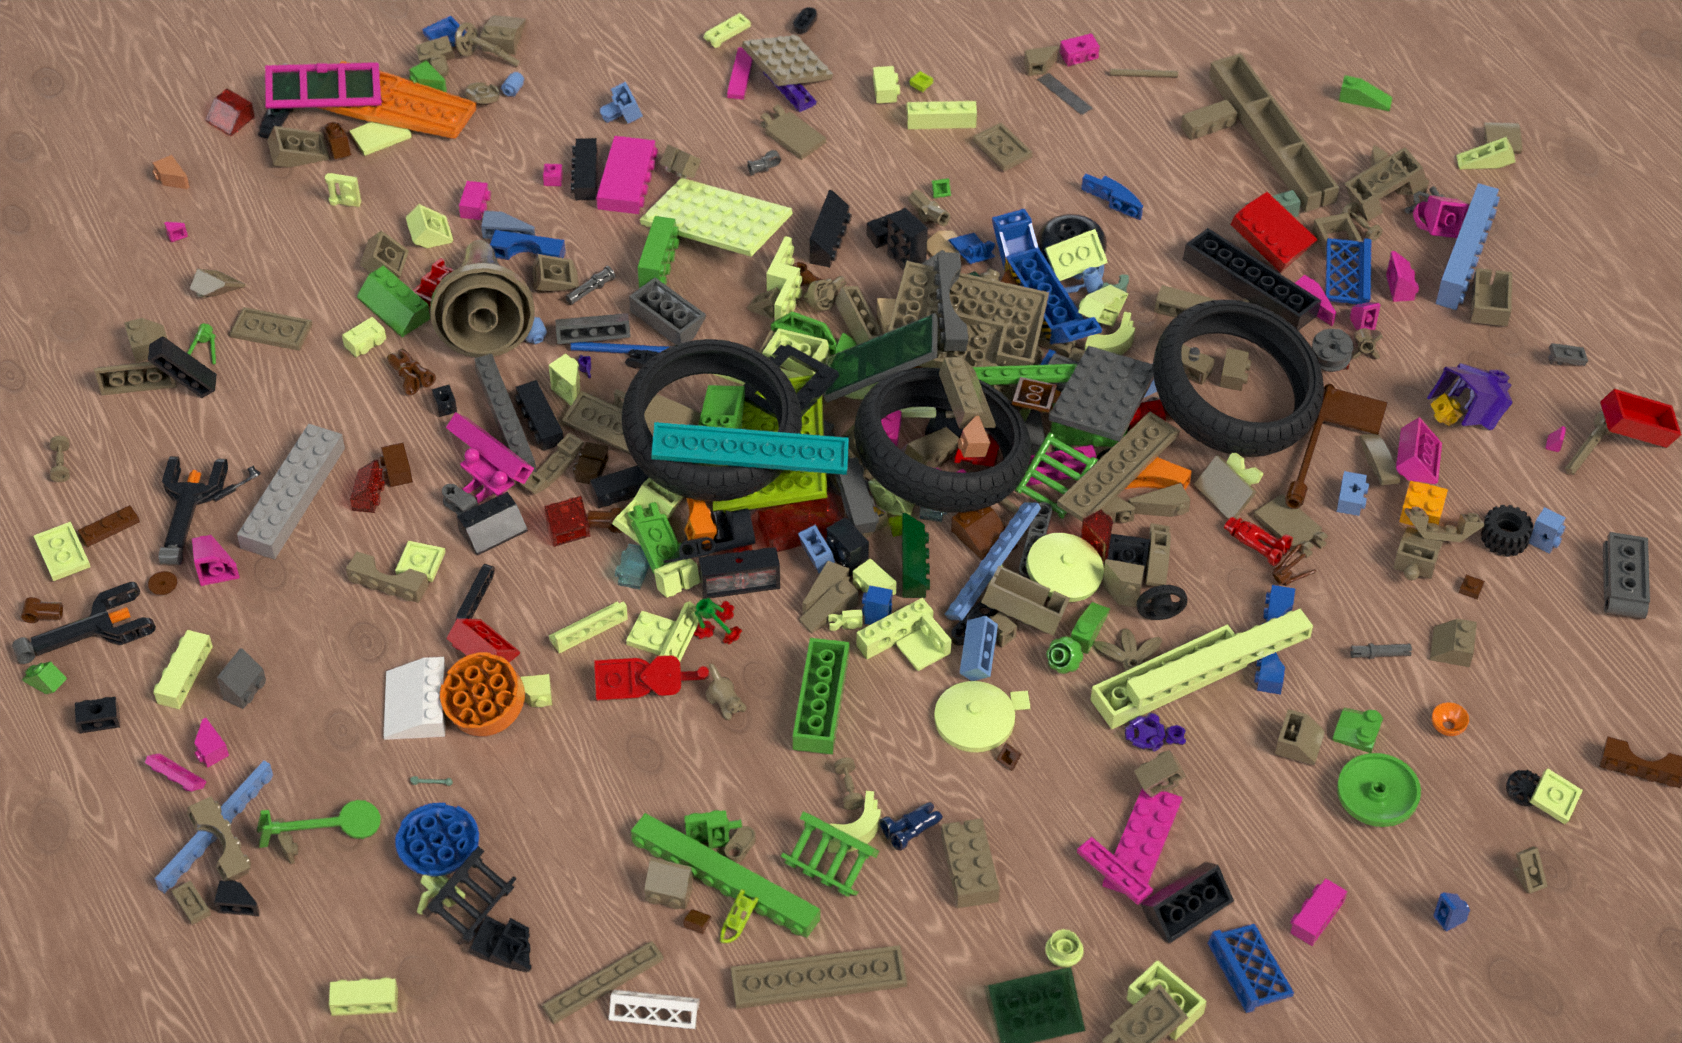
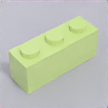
(363, 996)

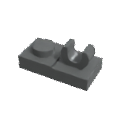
(1567, 354)

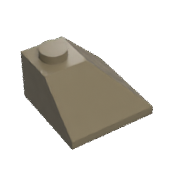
(214, 283)

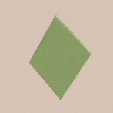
(1020, 700)

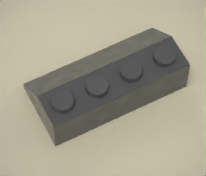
(666, 311)

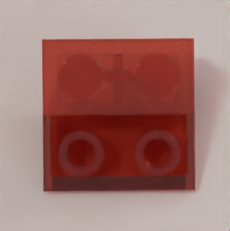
(367, 488)
(567, 521)

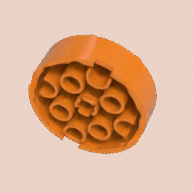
(500, 690)

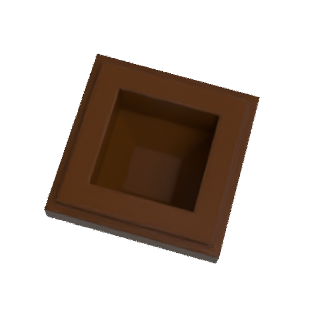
(1009, 756)

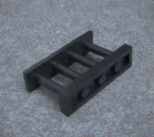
(448, 891)

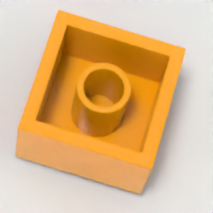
(1428, 498)

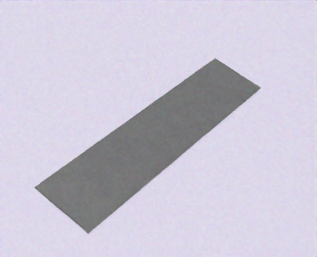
(1065, 93)

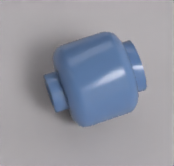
(537, 332)

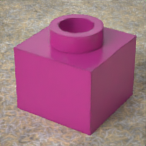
(552, 174)

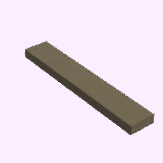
(603, 982)

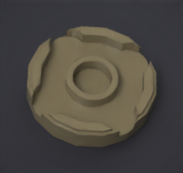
(482, 93)

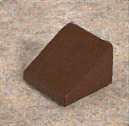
(696, 921)

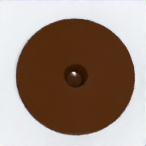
(162, 583)

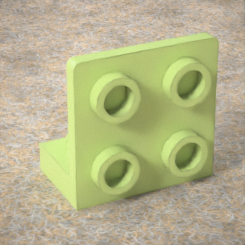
(925, 644)

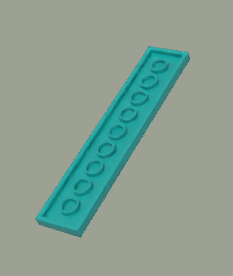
(750, 448)

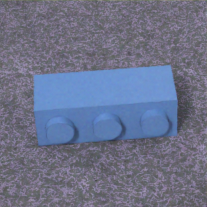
(978, 648)

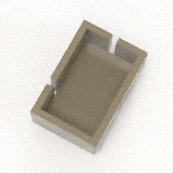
(1491, 302)

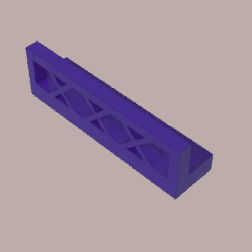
(795, 97)

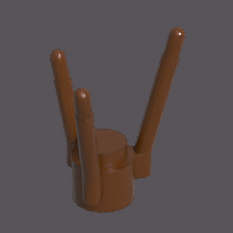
(1283, 573)

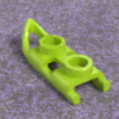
(734, 921)

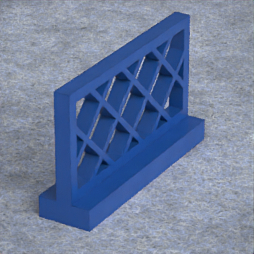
(1363, 275)
(1236, 970)

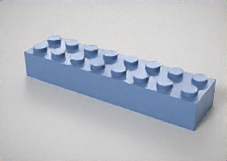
(1468, 247)

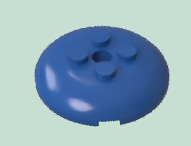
(435, 823)

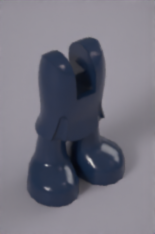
(915, 822)

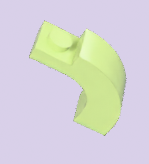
(1117, 342)
(862, 829)

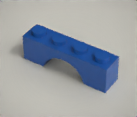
(508, 244)

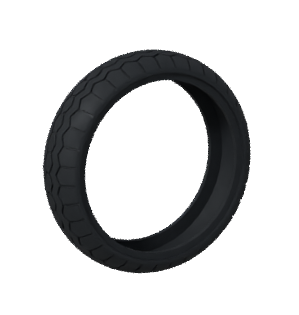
(1269, 333)
(696, 358)
(930, 486)

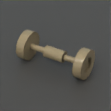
(1373, 232)
(59, 444)
(853, 800)

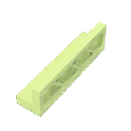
(589, 626)

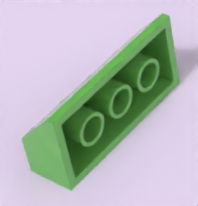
(393, 301)

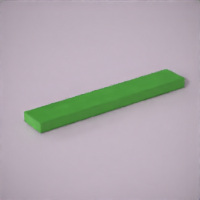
(1012, 374)

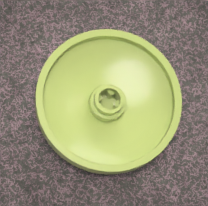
(1065, 565)
(974, 716)

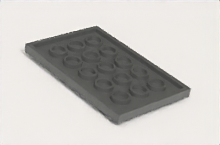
(1103, 393)

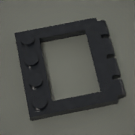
(809, 393)

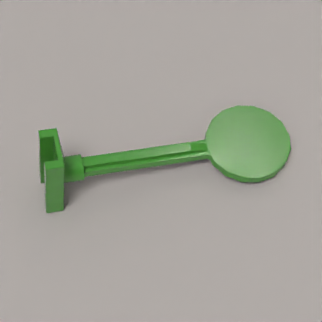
(356, 819)

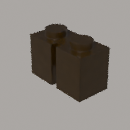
(591, 462)

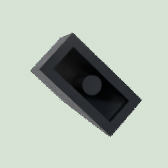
(235, 899)

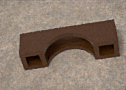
(1619, 757)

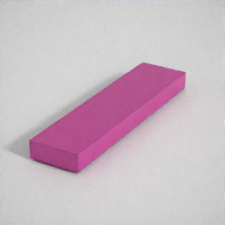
(740, 75)
(1114, 870)

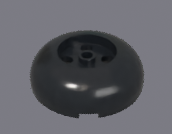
(1066, 227)

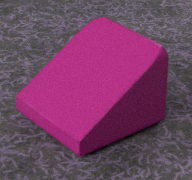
(175, 230)
(1556, 439)

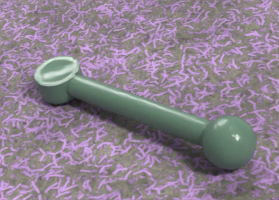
(414, 781)

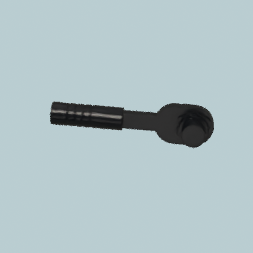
(230, 489)

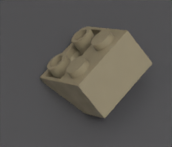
(1300, 738)

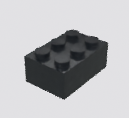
(906, 238)

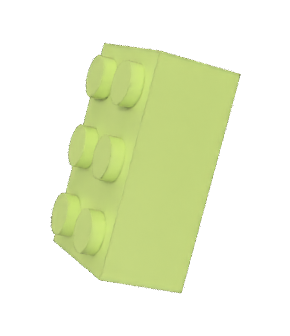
(1186, 998)

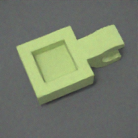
(849, 619)

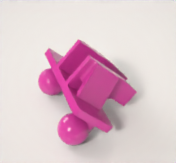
(484, 474)

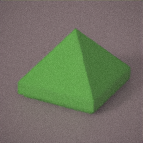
(941, 188)

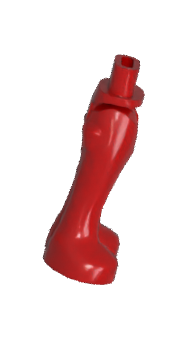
(1250, 534)

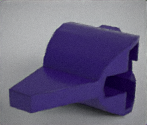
(585, 364)

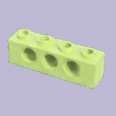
(892, 628)

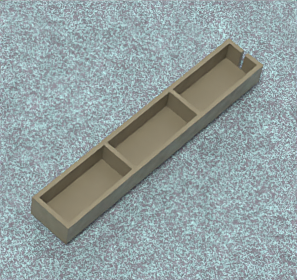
(1274, 132)

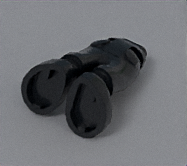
(273, 118)

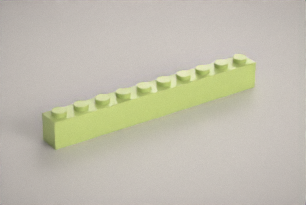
(1218, 659)

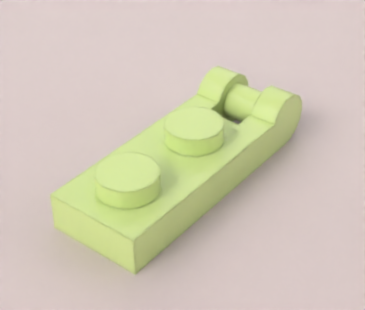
(727, 30)

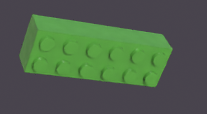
(821, 696)

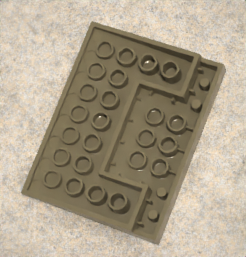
(974, 302)

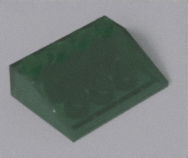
(1035, 1007)

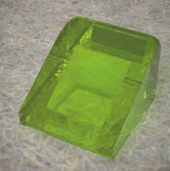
(895, 525)

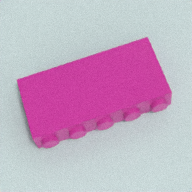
(627, 175)

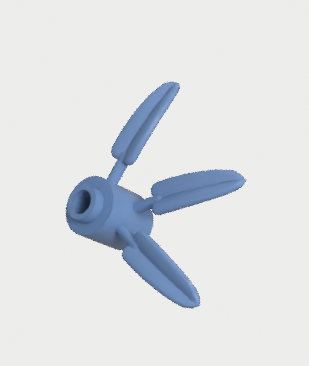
(1092, 280)

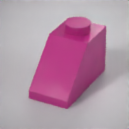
(1365, 315)
(209, 745)

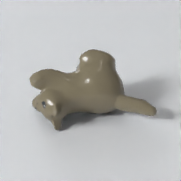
(722, 692)

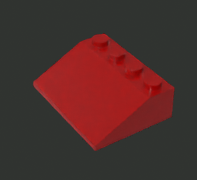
(1273, 231)

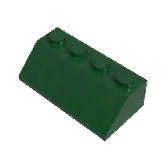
(914, 558)

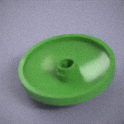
(1379, 789)

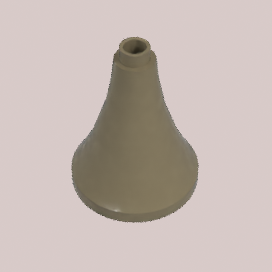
(482, 305)

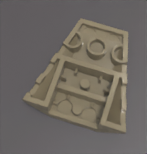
(668, 411)

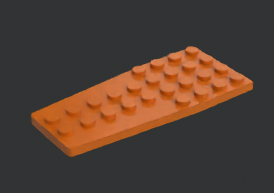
(414, 108)

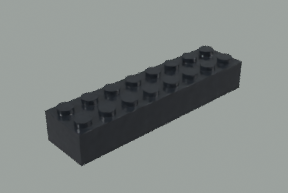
(1250, 278)

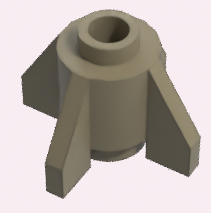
(1366, 342)

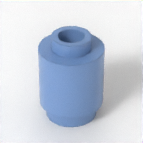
(512, 84)

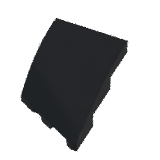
(503, 944)

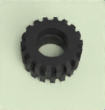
(1502, 541)

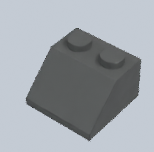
(241, 679)

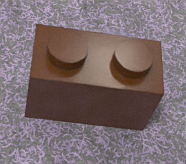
(396, 465)

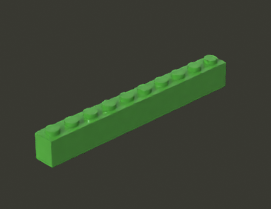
(726, 875)

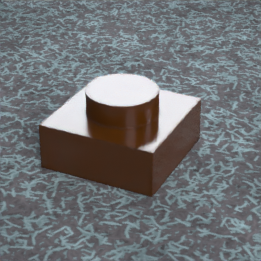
(1471, 586)

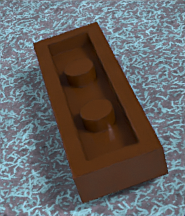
(108, 526)

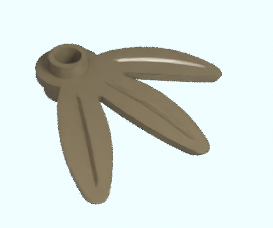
(1130, 652)

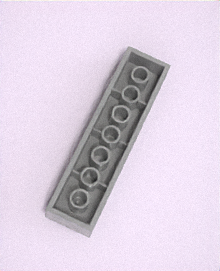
(291, 491)

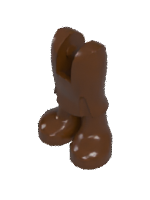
(407, 368)

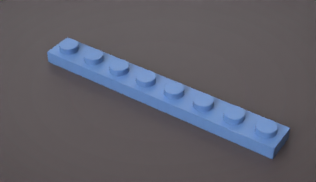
(994, 558)
(196, 846)

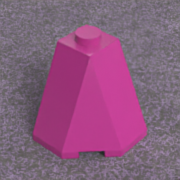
(212, 561)

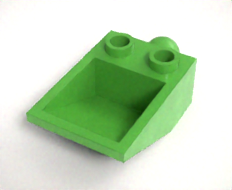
(723, 407)

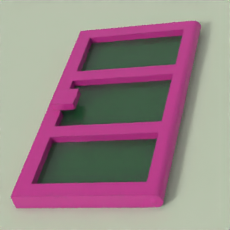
(322, 85)

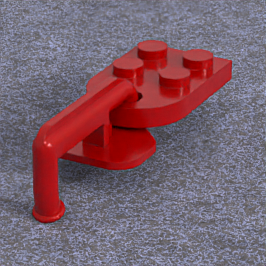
(621, 677)

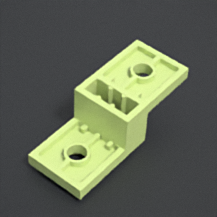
(786, 278)
(648, 493)

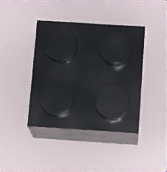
(847, 545)

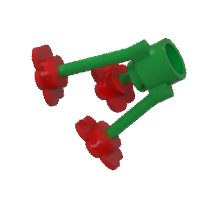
(706, 609)

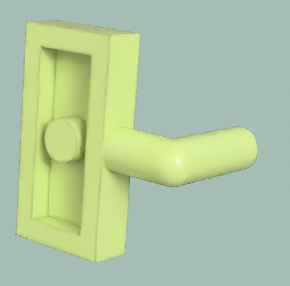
(433, 885)

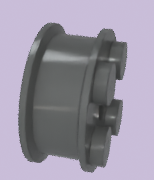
(1332, 349)

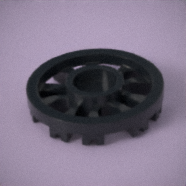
(1524, 786)

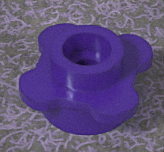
(1179, 732)

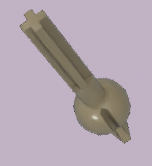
(1588, 446)

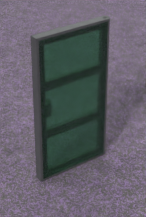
(883, 356)

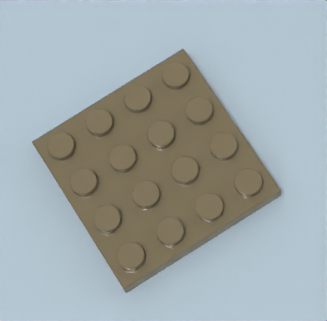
(787, 60)

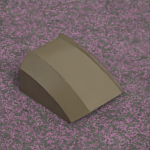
(554, 273)

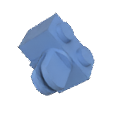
(622, 105)

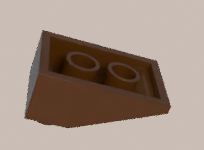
(1034, 395)
(978, 530)

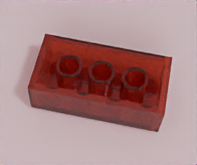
(783, 523)

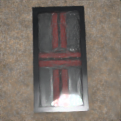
(739, 573)

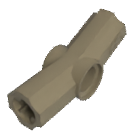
(928, 210)

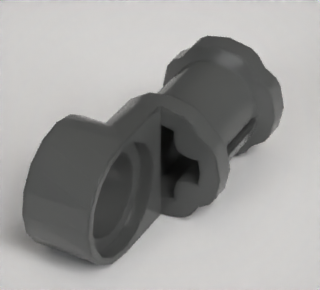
(764, 164)

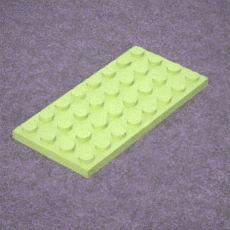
(719, 216)

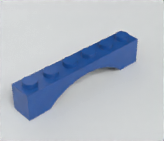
(1272, 670)

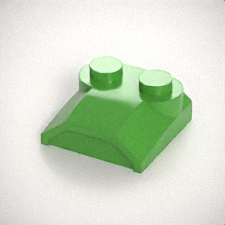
(1358, 729)

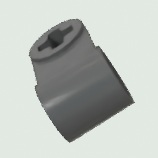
(457, 499)

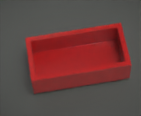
(1640, 418)

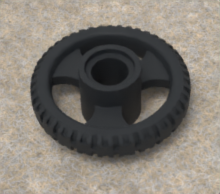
(1161, 602)

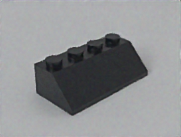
(829, 230)
(1187, 901)

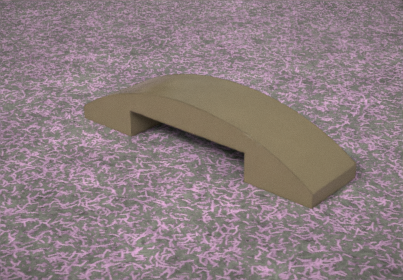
(555, 466)

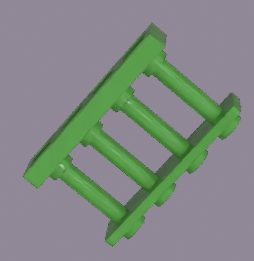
(847, 841)

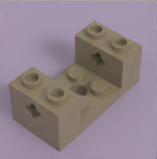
(1368, 187)

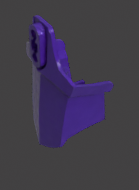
(1488, 393)

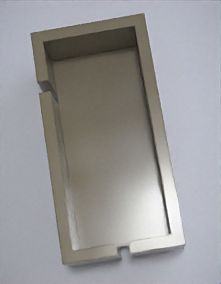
(1025, 600)
(970, 863)

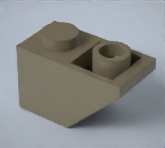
(1040, 60)
(1120, 511)

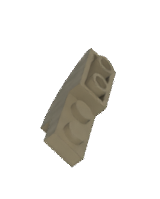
(1158, 555)

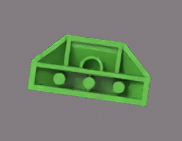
(805, 325)

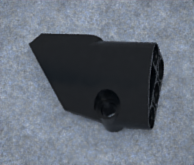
(731, 533)

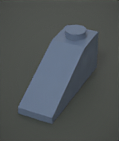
(503, 222)

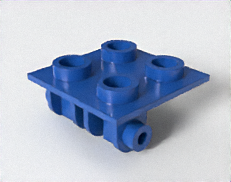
(973, 248)

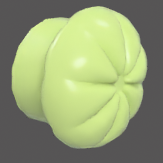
(1064, 948)

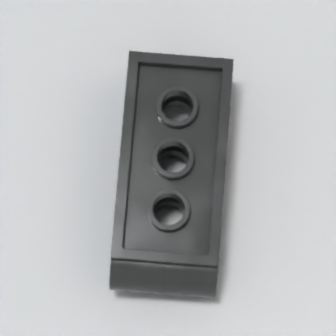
(1626, 575)

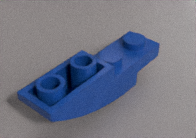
(1119, 196)

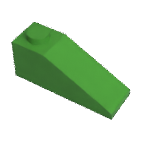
(1362, 93)
(1089, 626)

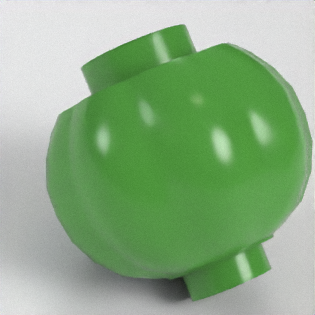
(1064, 655)

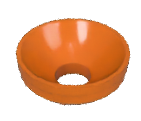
(1450, 713)

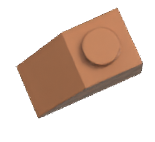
(170, 173)
(974, 439)

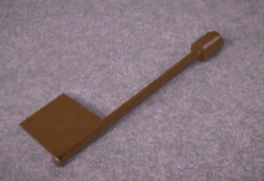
(1342, 409)

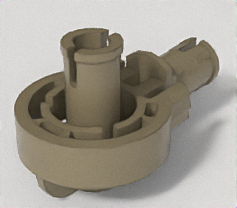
(824, 294)

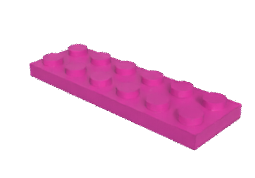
(1146, 834)

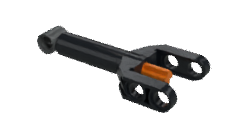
(187, 496)
(97, 623)

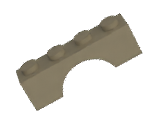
(407, 585)
(207, 817)

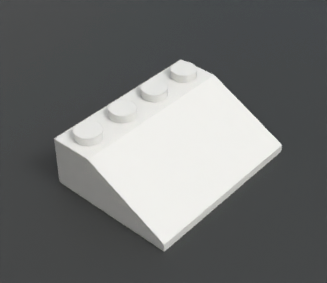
(414, 700)

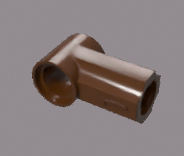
(604, 519)
(36, 609)

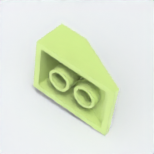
(810, 345)

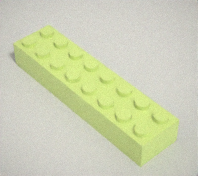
(1111, 695)

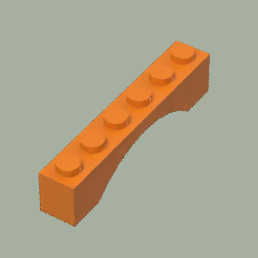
(699, 521)

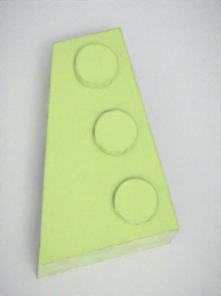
(1103, 304)

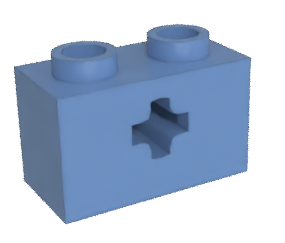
(1352, 492)
(1547, 530)
(816, 547)

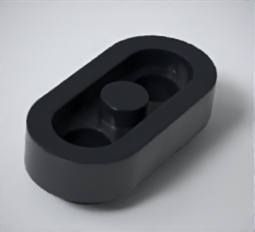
(805, 20)

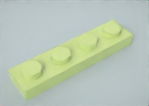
(681, 632)

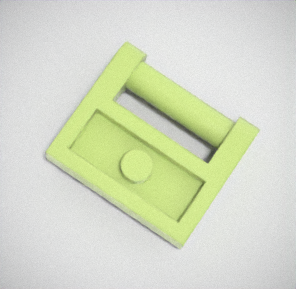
(348, 189)

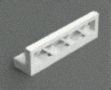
(654, 1000)

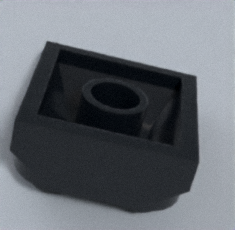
(1129, 549)

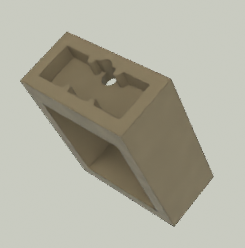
(1333, 224)

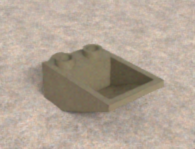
(1417, 555)

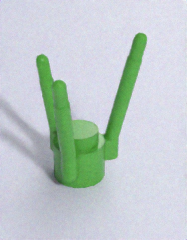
(203, 335)

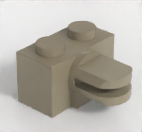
(436, 54)
(1160, 773)

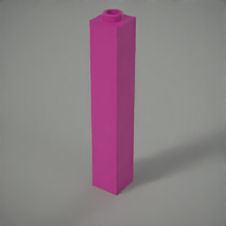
(490, 448)

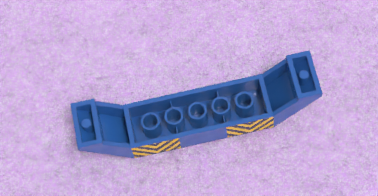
(1031, 270)

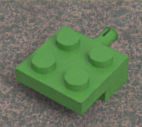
(710, 828)

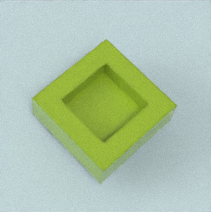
(921, 81)

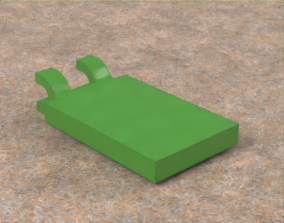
(653, 534)

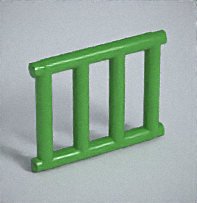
(1041, 456)

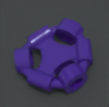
(1146, 732)

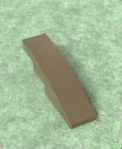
(1380, 459)

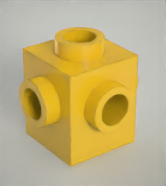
(1446, 409)

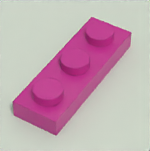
(175, 772)

